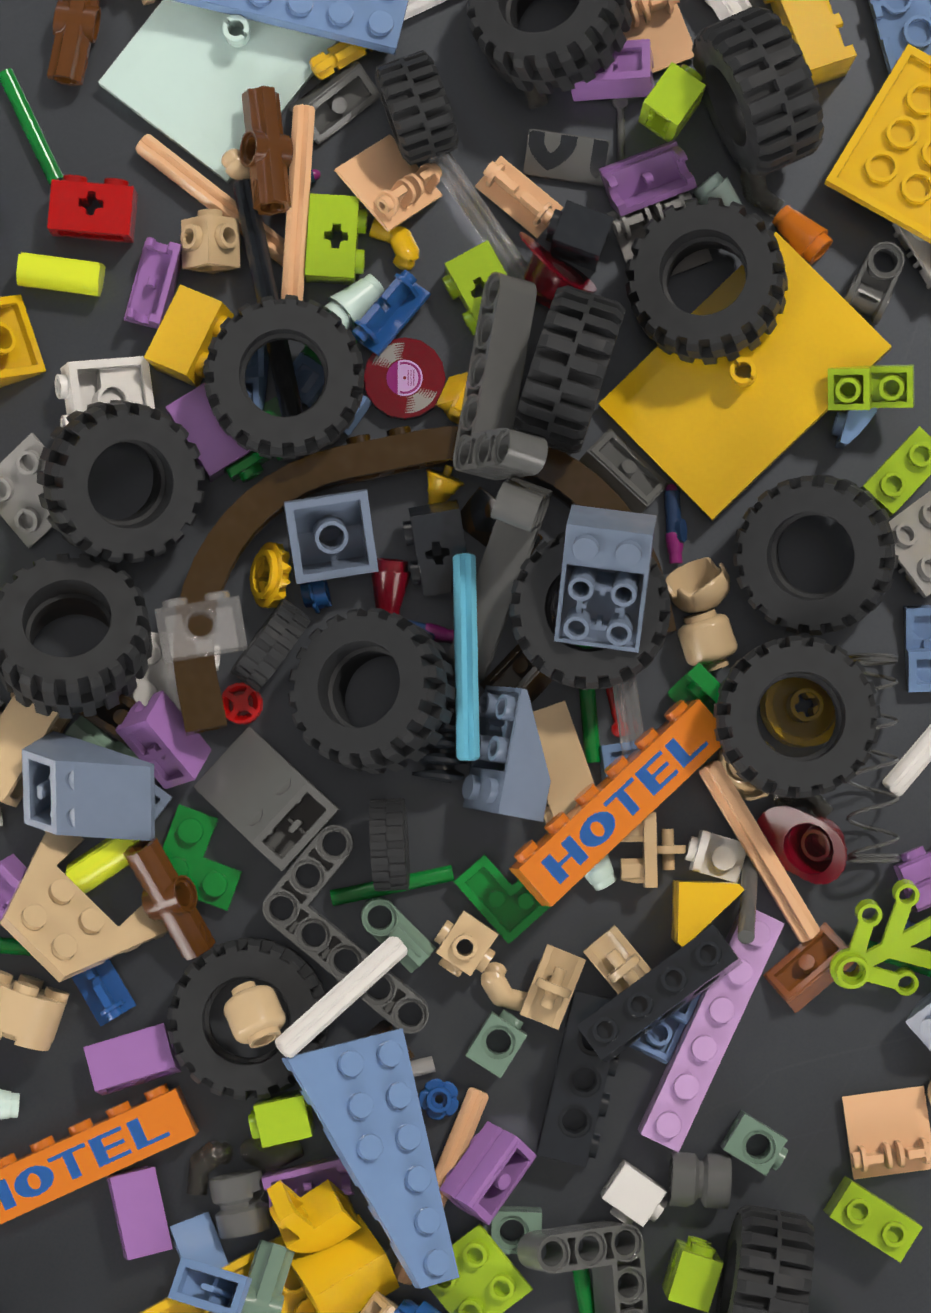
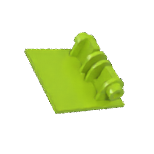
(486, 1277)

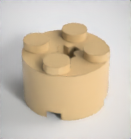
(29, 1012)

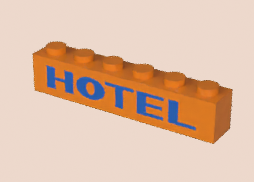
(617, 803)
(94, 1150)

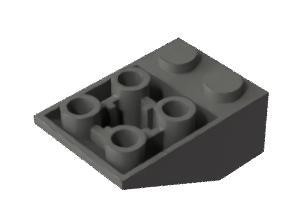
(266, 798)

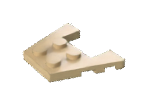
(62, 923)

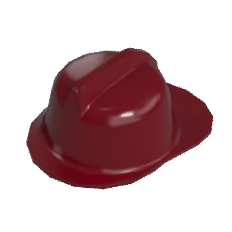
(551, 273)
(805, 843)

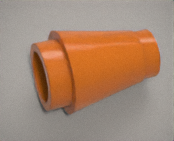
(802, 234)

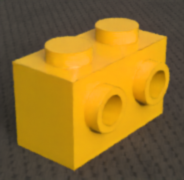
(185, 335)

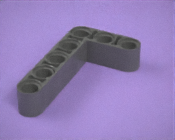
(485, 431)
(518, 517)
(335, 939)
(597, 1253)

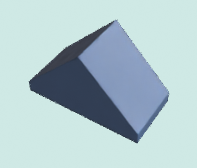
(209, 1287)

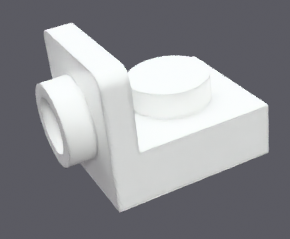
(715, 856)

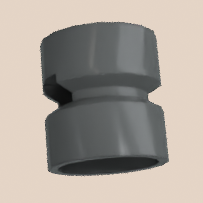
(701, 1180)
(240, 1203)

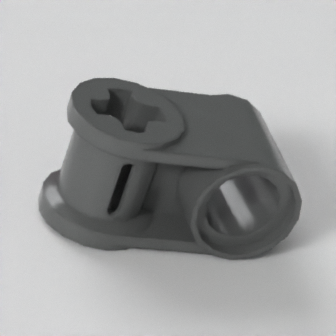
(873, 289)

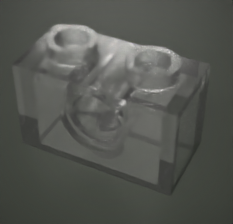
(180, 644)

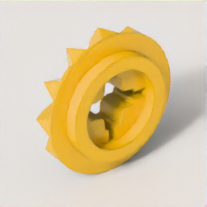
(270, 575)

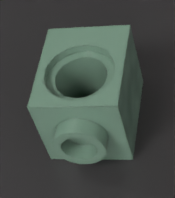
(497, 1061)
(738, 1134)
(528, 1216)

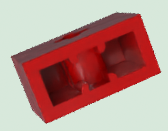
(110, 223)

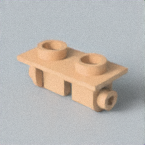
(518, 196)

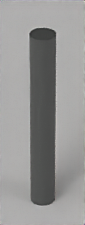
(748, 902)

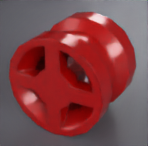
(236, 699)

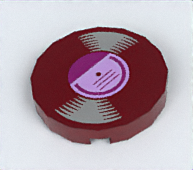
(405, 379)

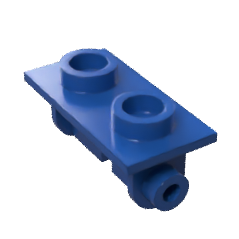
(390, 313)
(104, 992)

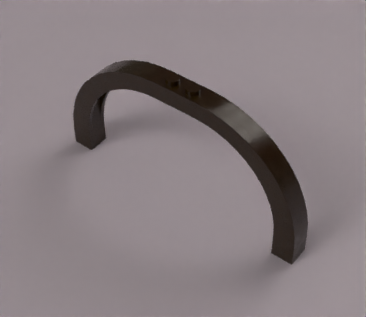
(327, 469)

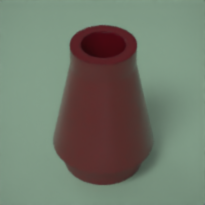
(390, 584)

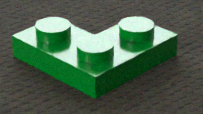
(186, 850)
(504, 905)

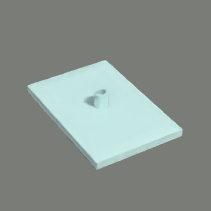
(193, 66)

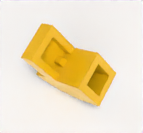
(315, 1219)

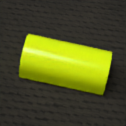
(60, 274)
(98, 863)

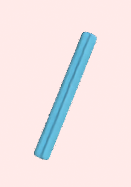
(466, 657)

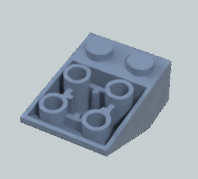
(604, 578)
(511, 767)
(87, 790)

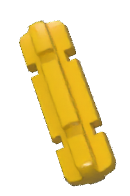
(338, 56)

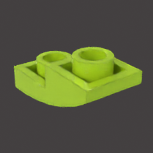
(871, 387)

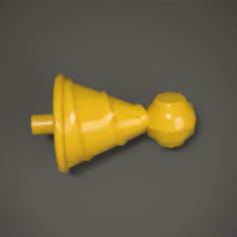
(441, 484)

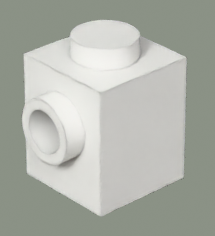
(633, 1195)

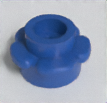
(316, 595)
(447, 1106)

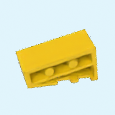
(818, 36)

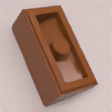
(806, 969)

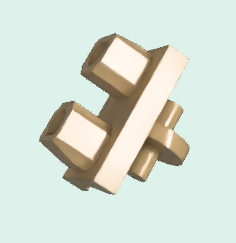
(645, 869)
(616, 959)
(552, 986)

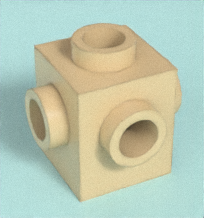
(210, 242)
(473, 930)

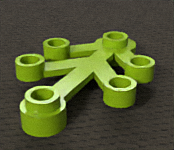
(895, 944)

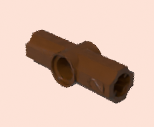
(74, 28)
(266, 150)
(169, 898)

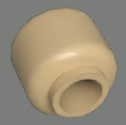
(707, 639)
(254, 1014)

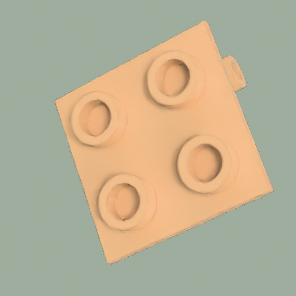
(664, 27)
(389, 184)
(888, 1132)

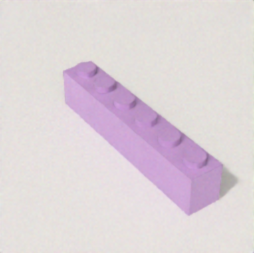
(707, 1038)

